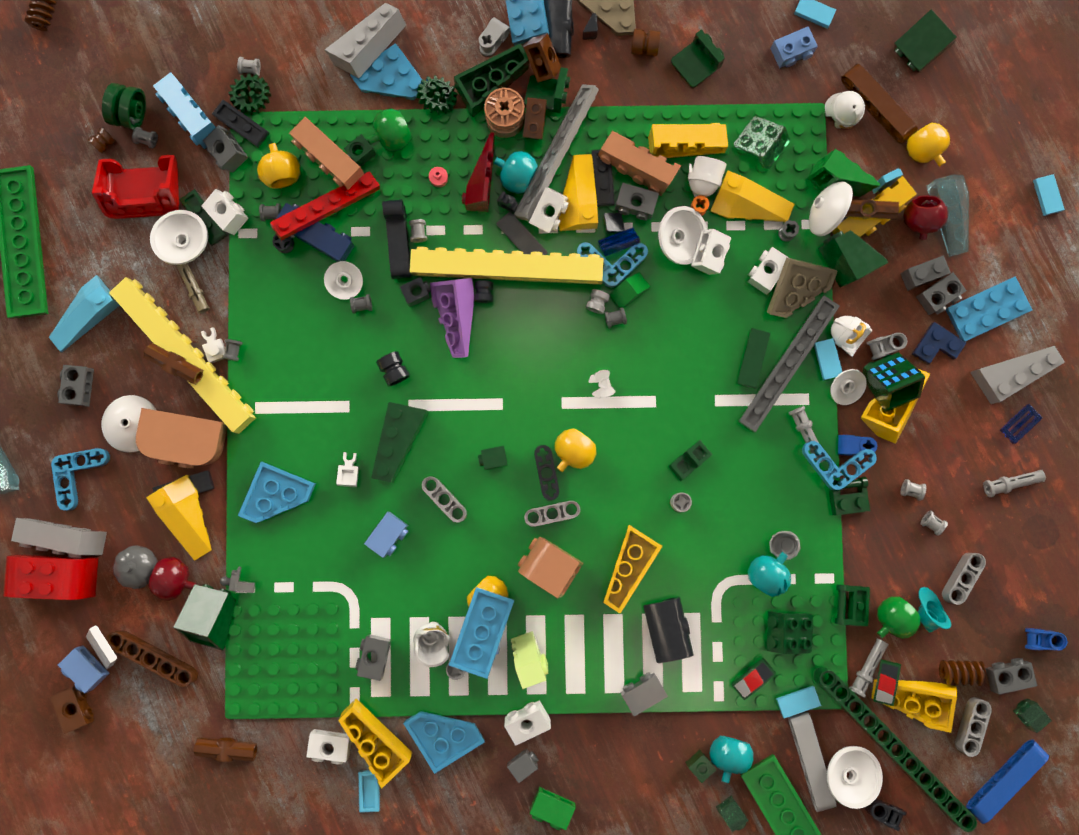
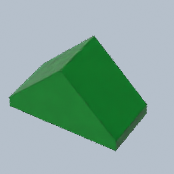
(629, 290)

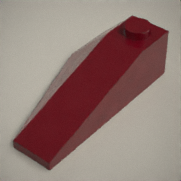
(479, 186)

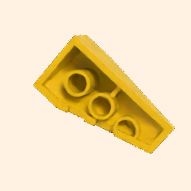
(581, 196)
(180, 511)

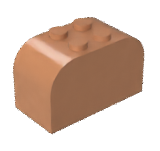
(179, 438)
(549, 567)

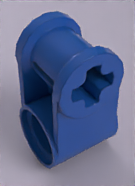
(851, 444)
(1042, 639)

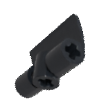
(560, 25)
(668, 630)

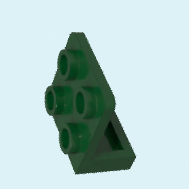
(698, 59)
(551, 90)
(789, 632)

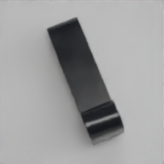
(397, 236)

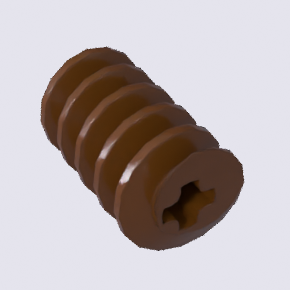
(38, 13)
(963, 672)

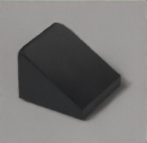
(591, 28)
(613, 223)

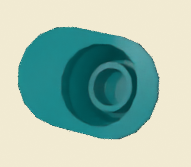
(931, 611)

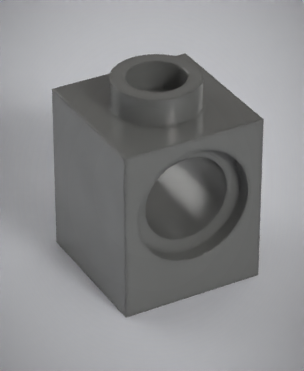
(523, 765)

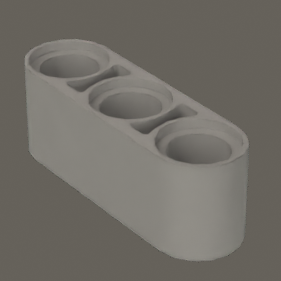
(436, 494)
(542, 513)
(972, 574)
(977, 735)

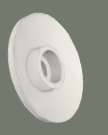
(336, 286)
(848, 387)

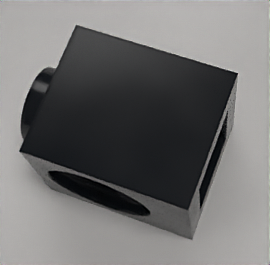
(408, 288)

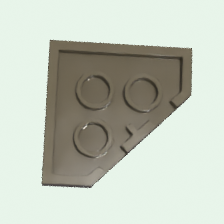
(616, 14)
(799, 285)

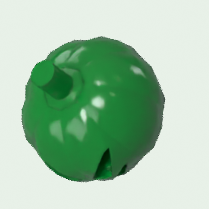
(390, 130)
(897, 618)

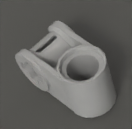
(493, 36)
(884, 346)

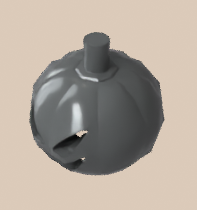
(134, 566)

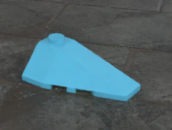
(86, 310)

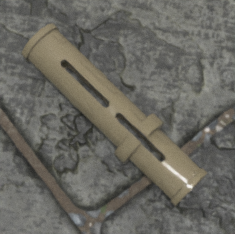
(193, 288)

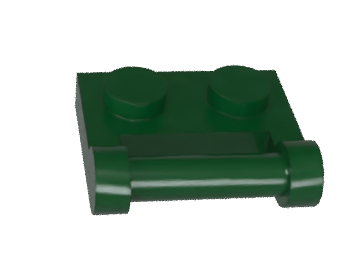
(850, 502)
(857, 605)

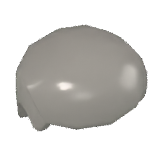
(785, 542)

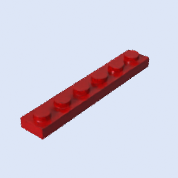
(323, 206)

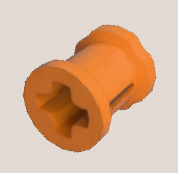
(699, 200)

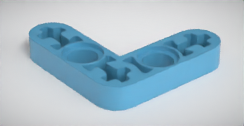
(610, 269)
(833, 470)
(67, 471)

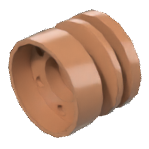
(504, 122)

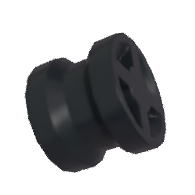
(279, 245)

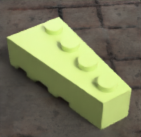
(529, 662)

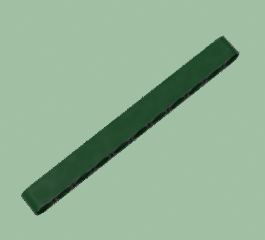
(901, 755)

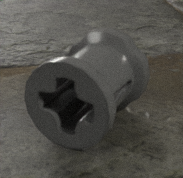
(144, 137)
(269, 212)
(793, 226)
(361, 303)
(615, 318)
(231, 350)

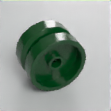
(123, 106)

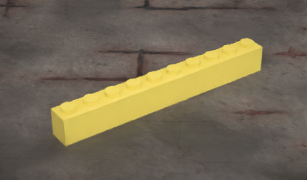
(506, 266)
(165, 333)

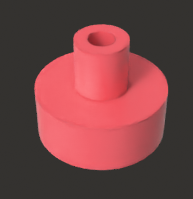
(438, 177)

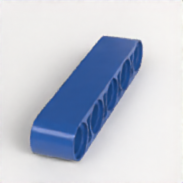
(1007, 781)

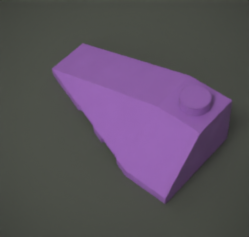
(455, 308)

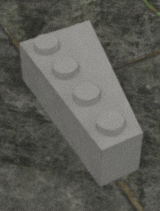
(367, 40)
(1010, 376)
(58, 538)

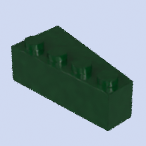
(495, 73)
(397, 437)

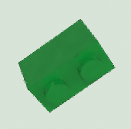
(552, 809)

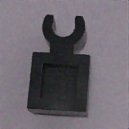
(507, 202)

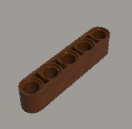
(880, 103)
(161, 658)

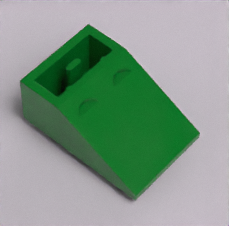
(837, 168)

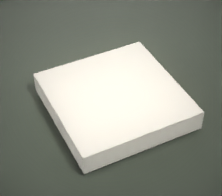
(101, 647)

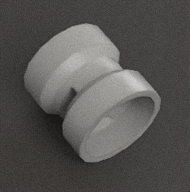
(597, 302)
(683, 504)
(454, 673)

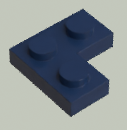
(938, 339)

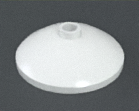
(830, 208)
(688, 227)
(172, 231)
(126, 407)
(863, 781)

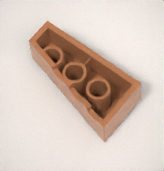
(325, 153)
(638, 163)

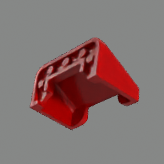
(136, 190)

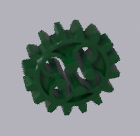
(241, 87)
(426, 91)

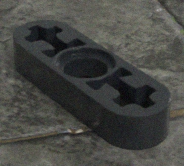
(539, 468)

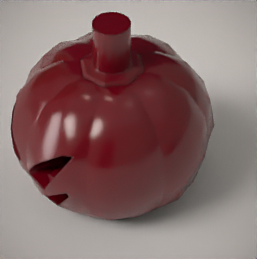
(926, 217)
(169, 579)

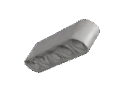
(811, 761)

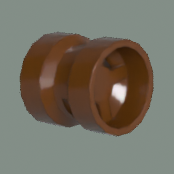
(101, 140)

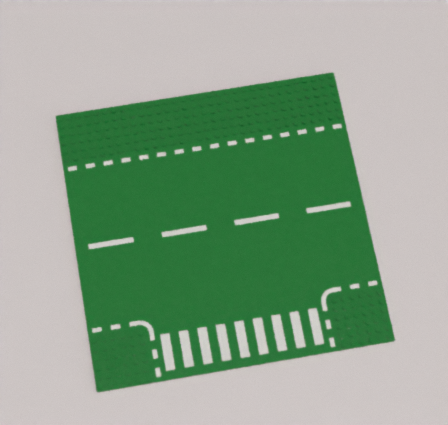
(526, 377)

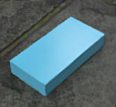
(815, 12)
(888, 179)
(1048, 195)
(828, 359)
(798, 702)
(368, 792)

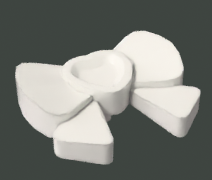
(604, 383)

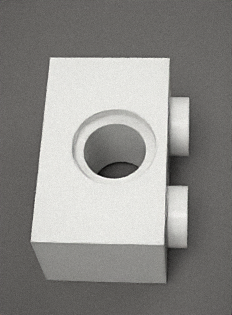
(225, 211)
(541, 219)
(711, 241)
(763, 280)
(521, 731)
(338, 740)

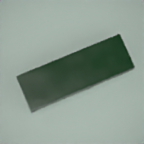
(193, 203)
(753, 358)

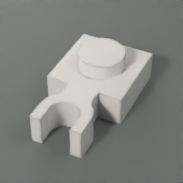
(213, 348)
(348, 474)

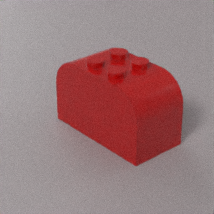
(50, 577)

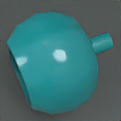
(517, 171)
(770, 574)
(731, 756)

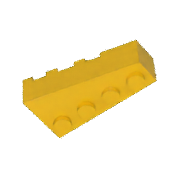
(632, 564)

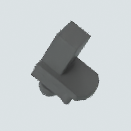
(235, 584)

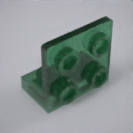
(763, 140)

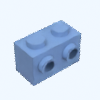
(794, 47)
(386, 535)
(83, 669)

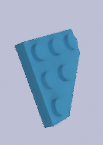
(390, 75)
(274, 493)
(442, 738)

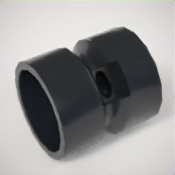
(393, 369)

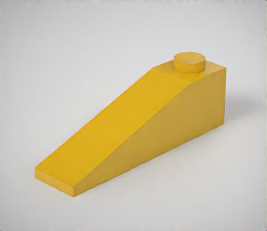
(748, 200)
(890, 423)
(927, 702)

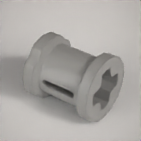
(248, 66)
(418, 230)
(913, 489)
(934, 523)

